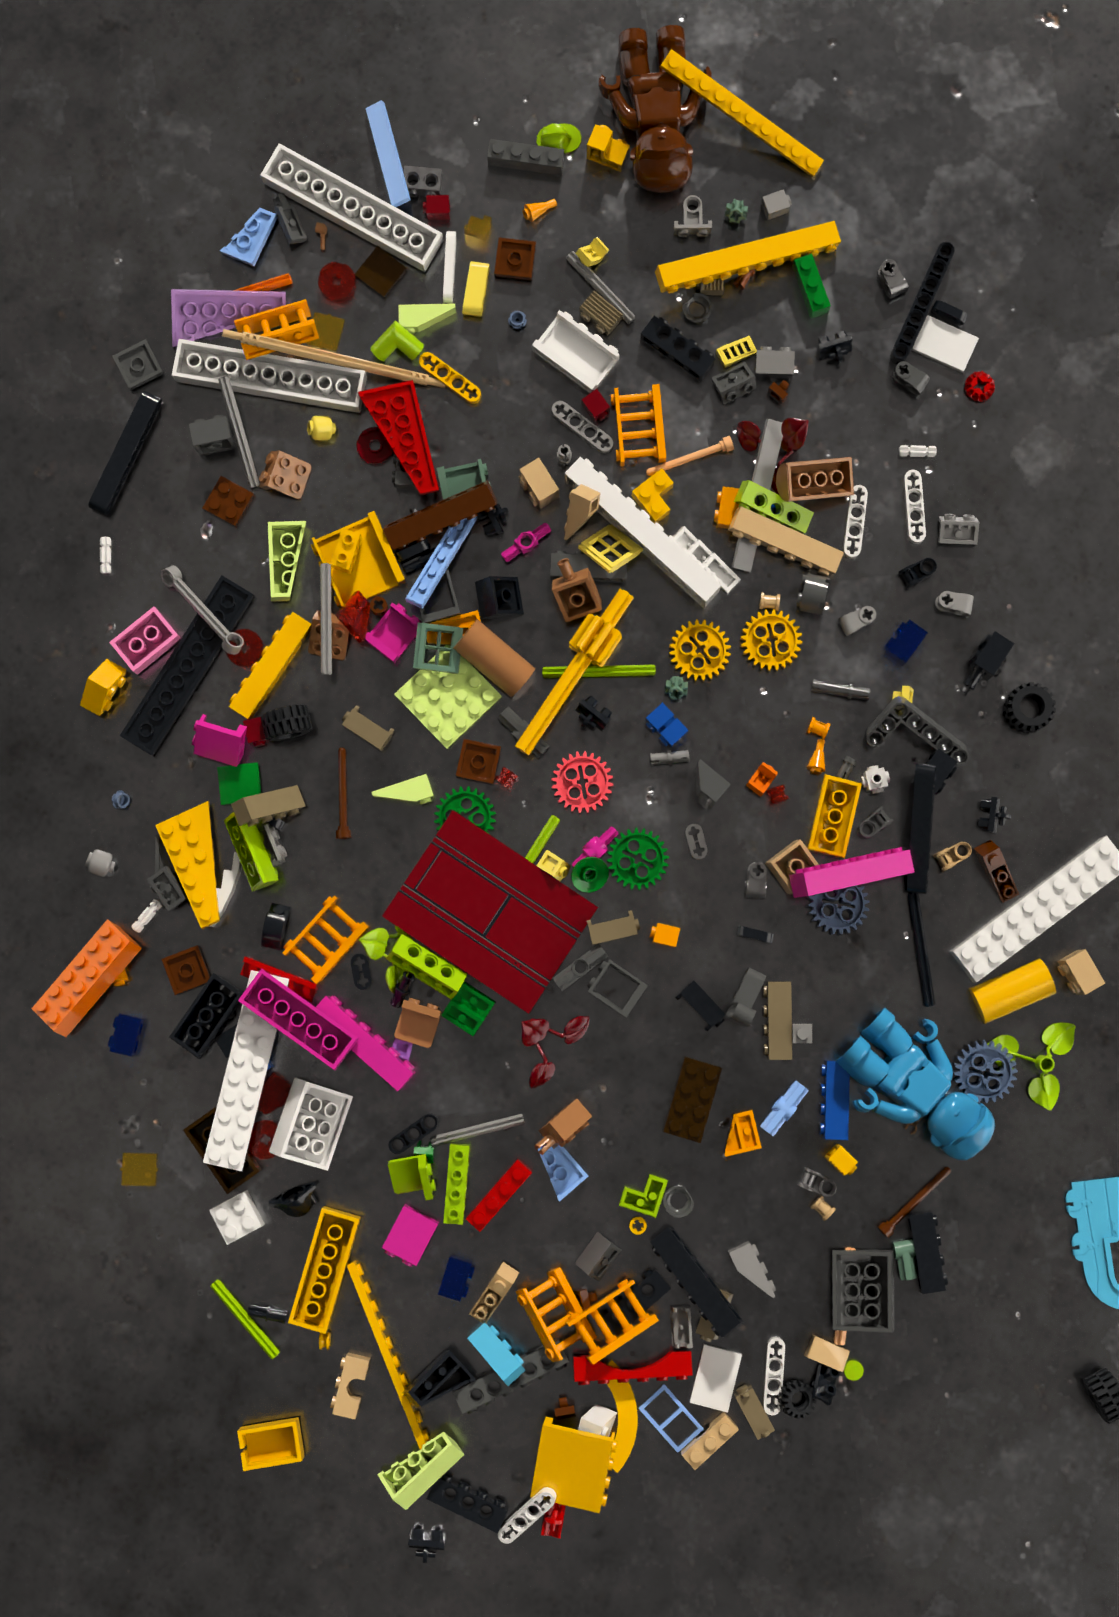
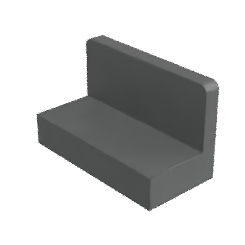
(598, 1256)

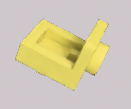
(593, 253)

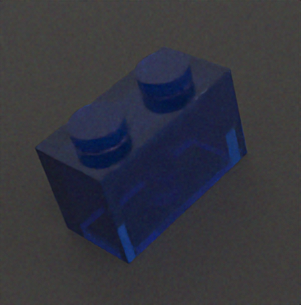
(906, 642)
(126, 1034)
(455, 1278)

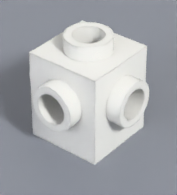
(869, 783)

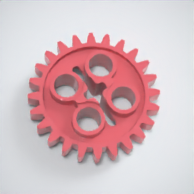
(599, 779)

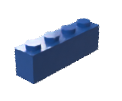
(836, 1102)

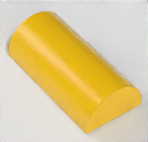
(834, 816)
(1013, 990)

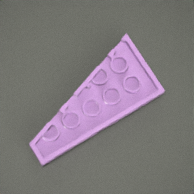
(210, 311)

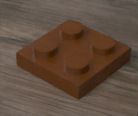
(515, 258)
(228, 501)
(478, 761)
(186, 970)

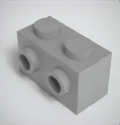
(775, 362)

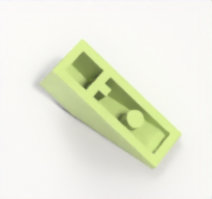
(421, 316)
(411, 790)

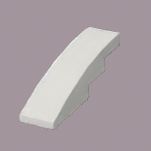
(710, 560)
(228, 886)

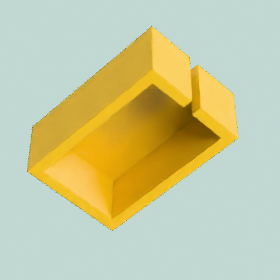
(271, 1444)

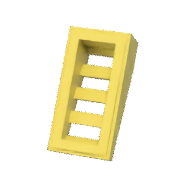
(720, 352)

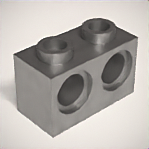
(423, 176)

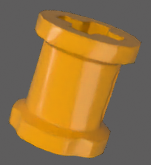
(818, 728)

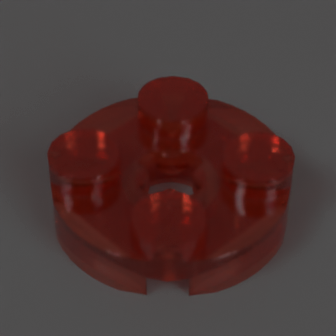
(346, 286)
(253, 654)
(257, 1147)

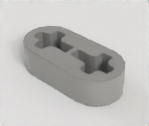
(700, 840)

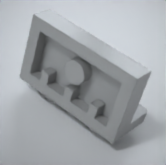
(958, 529)

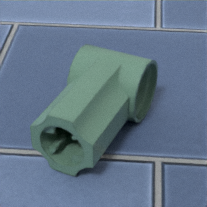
(904, 1254)

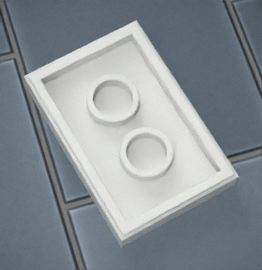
(945, 344)
(715, 1378)

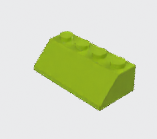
(252, 853)

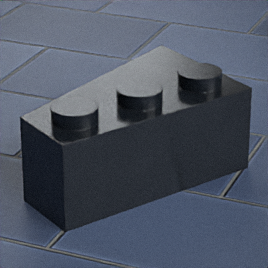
(439, 1378)

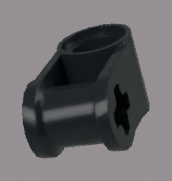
(915, 574)

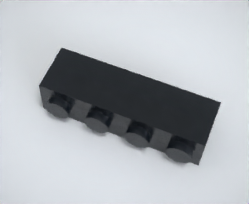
(927, 1254)

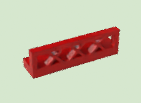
(300, 986)

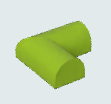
(396, 337)
(647, 1201)

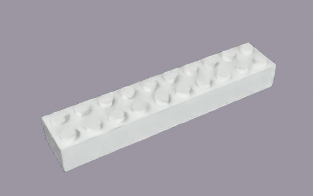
(352, 207)
(270, 376)
(638, 527)
(1038, 909)
(241, 1088)

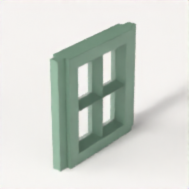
(420, 646)

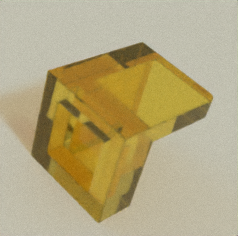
(478, 227)

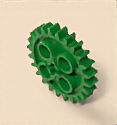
(454, 802)
(629, 874)

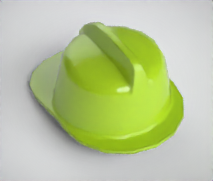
(559, 136)

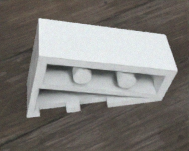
(598, 1420)

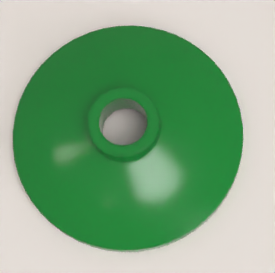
(592, 881)

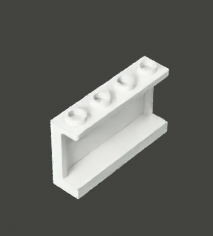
(576, 352)

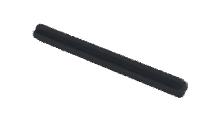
(921, 949)

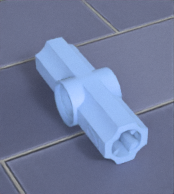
(784, 1108)

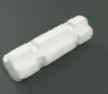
(917, 451)
(105, 555)
(146, 916)

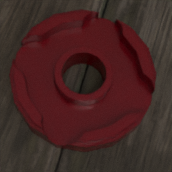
(370, 456)

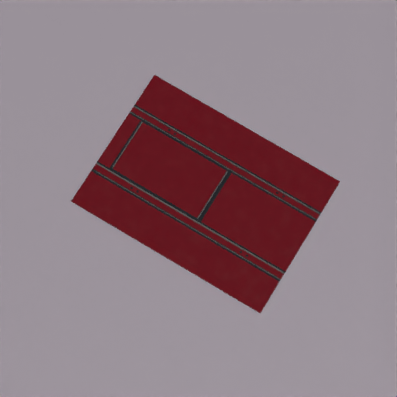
(490, 911)

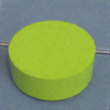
(853, 1370)

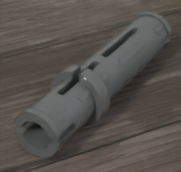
(841, 690)

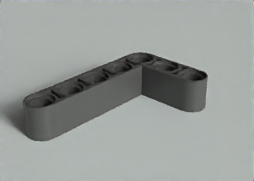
(919, 727)
(741, 1006)

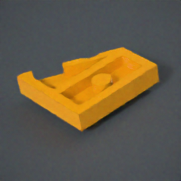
(742, 1134)

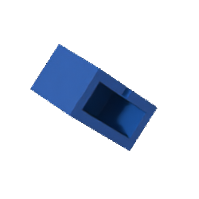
(665, 725)

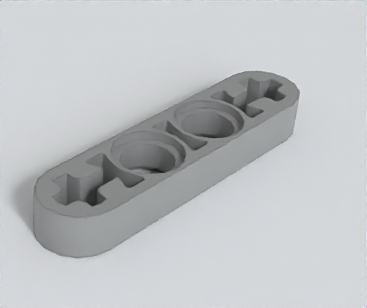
(580, 429)

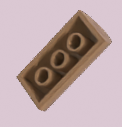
(815, 479)
(494, 658)

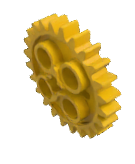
(788, 637)
(714, 640)

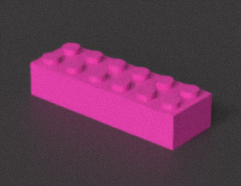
(851, 872)
(298, 1019)
(368, 1047)

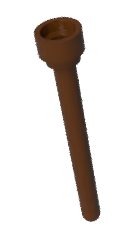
(343, 830)
(888, 1227)

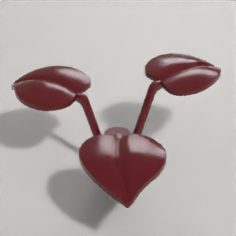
(793, 432)
(535, 1030)

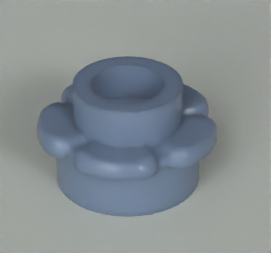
(517, 315)
(120, 800)

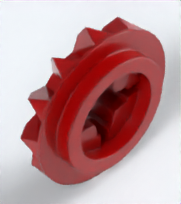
(977, 394)

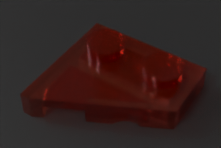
(355, 615)
(273, 1093)

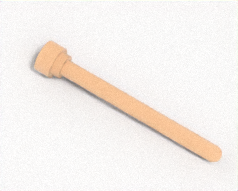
(725, 445)

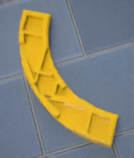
(627, 1420)

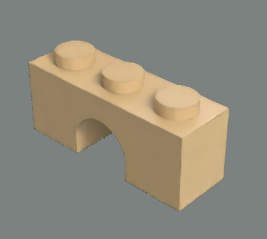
(345, 1402)
(701, 1448)

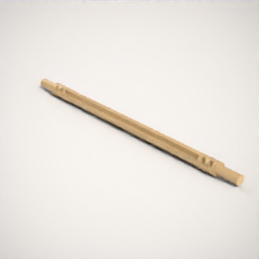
(332, 358)

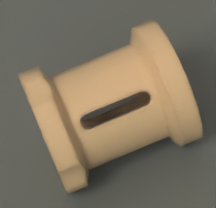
(769, 601)
(823, 1208)

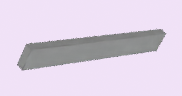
(762, 476)

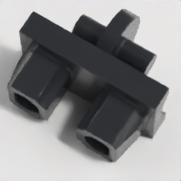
(834, 348)
(494, 526)
(592, 716)
(992, 822)
(824, 1384)
(435, 1544)

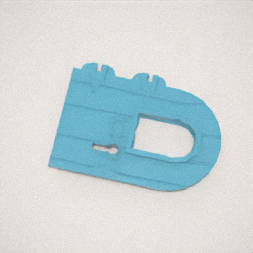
(1098, 1225)

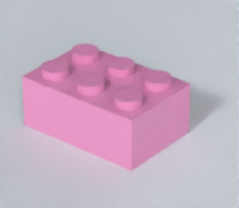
(145, 640)

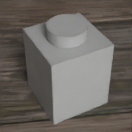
(776, 204)
(801, 1033)

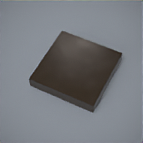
(380, 272)

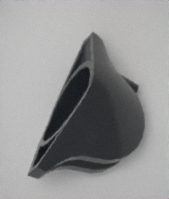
(296, 1200)

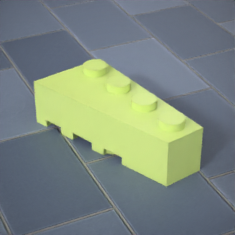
(284, 551)
(421, 1469)

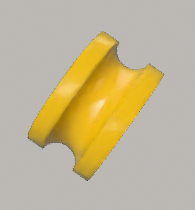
(634, 1230)
(324, 1340)

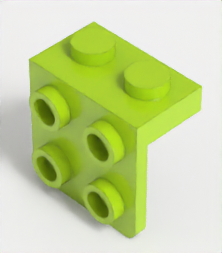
(411, 1175)

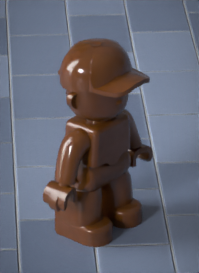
(661, 153)

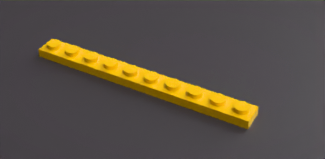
(741, 113)
(385, 1345)

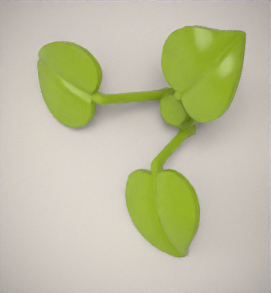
(375, 945)
(1060, 1040)

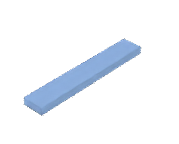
(388, 154)
(439, 563)

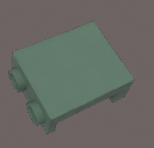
(460, 478)

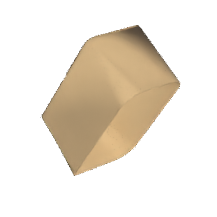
(827, 1353)

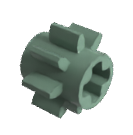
(736, 211)
(676, 687)

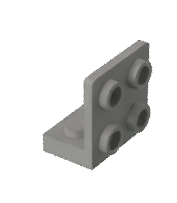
(271, 843)

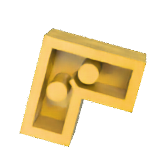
(605, 149)
(649, 495)
(102, 686)

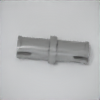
(564, 454)
(669, 757)

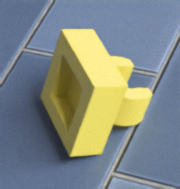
(907, 692)

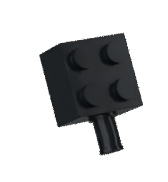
(988, 659)

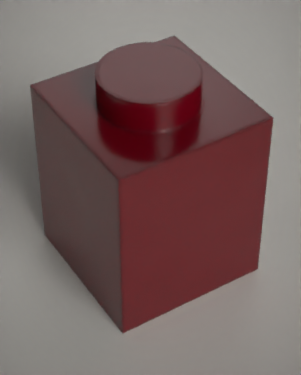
(437, 207)
(596, 406)
(255, 732)

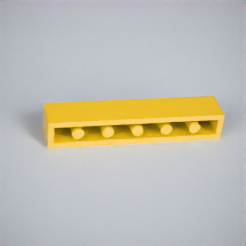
(271, 666)

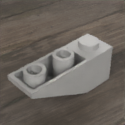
(747, 1264)

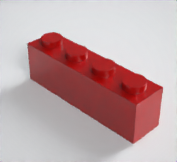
(498, 1195)

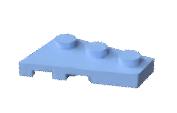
(251, 239)
(562, 1170)

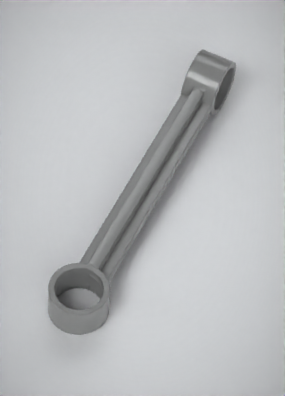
(171, 577)

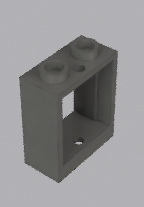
(443, 614)
(634, 997)

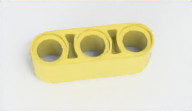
(475, 289)

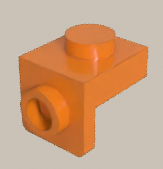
(762, 779)

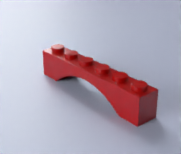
(674, 1363)

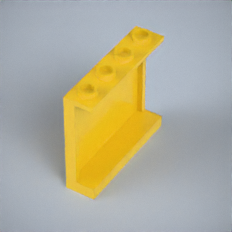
(374, 566)
(574, 1466)

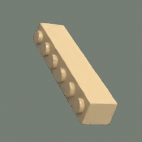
(785, 541)

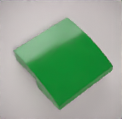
(238, 782)
(468, 1008)

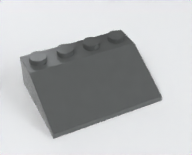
(863, 1290)

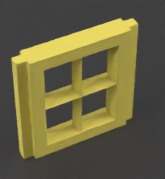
(600, 559)

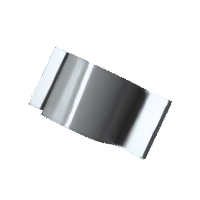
(692, 220)

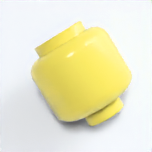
(321, 428)

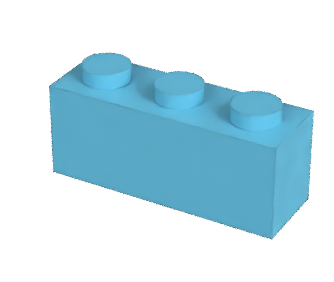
(497, 1353)

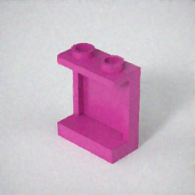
(393, 632)
(219, 742)
(410, 1235)

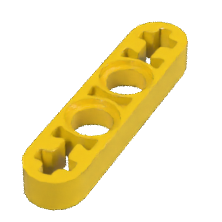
(451, 376)

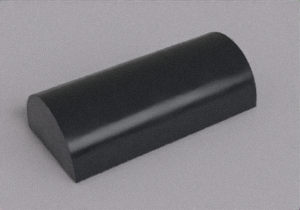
(206, 1015)

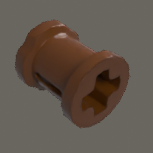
(380, 600)

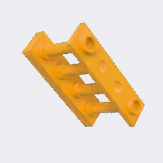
(280, 316)
(654, 414)
(344, 943)
(565, 1297)
(612, 1341)

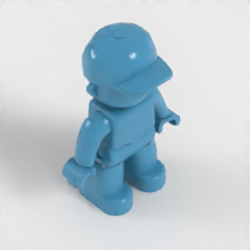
(917, 1086)

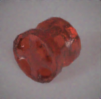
(506, 778)
(777, 794)

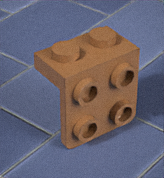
(285, 474)
(339, 637)
(417, 1023)

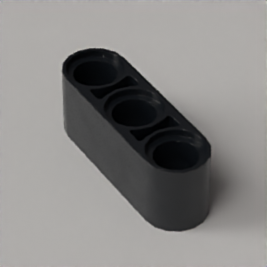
(407, 1140)

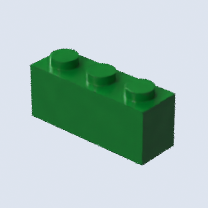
(811, 286)

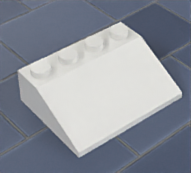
(310, 1124)

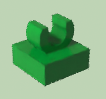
(429, 1151)

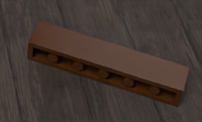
(440, 515)

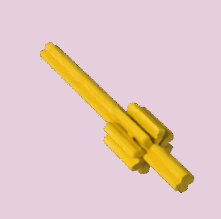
(593, 644)

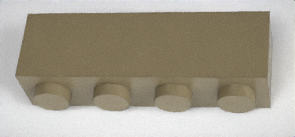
(268, 805)
(778, 1020)

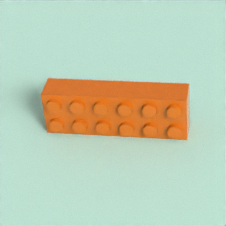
(86, 978)

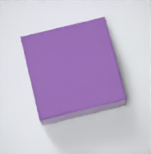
(403, 1048)

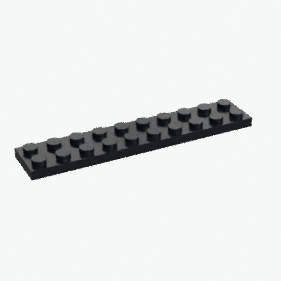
(185, 668)

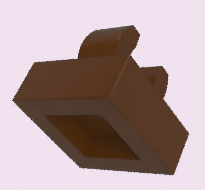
(778, 392)
(584, 1298)
(564, 1411)

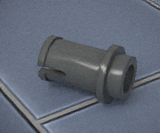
(846, 767)

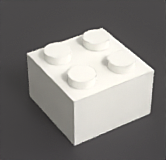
(237, 1217)

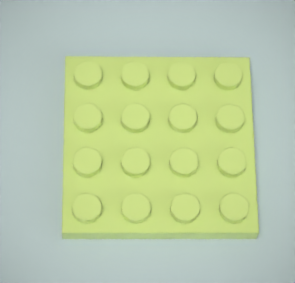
(448, 701)

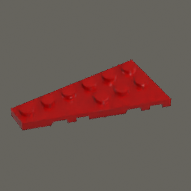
(401, 423)

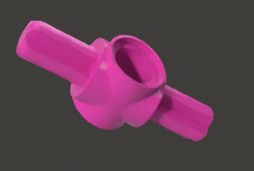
(518, 548)
(597, 846)

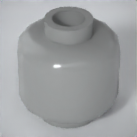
(99, 863)

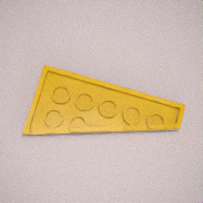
(192, 854)

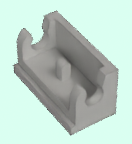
(681, 1326)

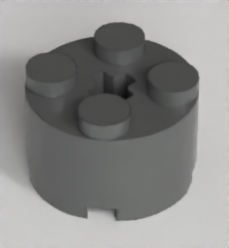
(814, 593)

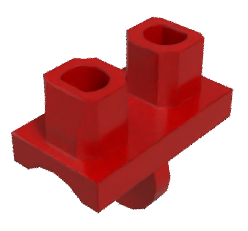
(553, 1521)

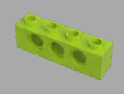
(749, 490)
(430, 975)
(456, 1183)

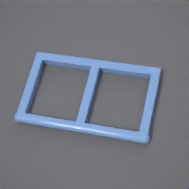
(660, 1428)

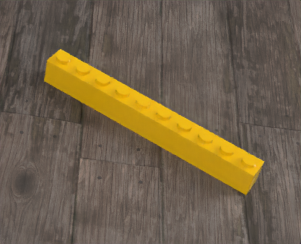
(746, 257)

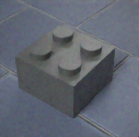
(212, 434)

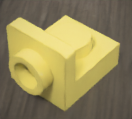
(554, 865)

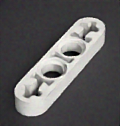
(449, 268)
(914, 506)
(857, 522)
(773, 1375)
(525, 1514)

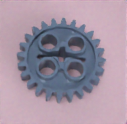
(835, 920)
(990, 1055)

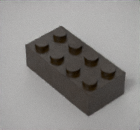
(692, 1099)
(229, 1179)

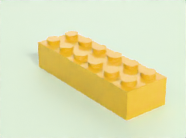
(324, 1269)

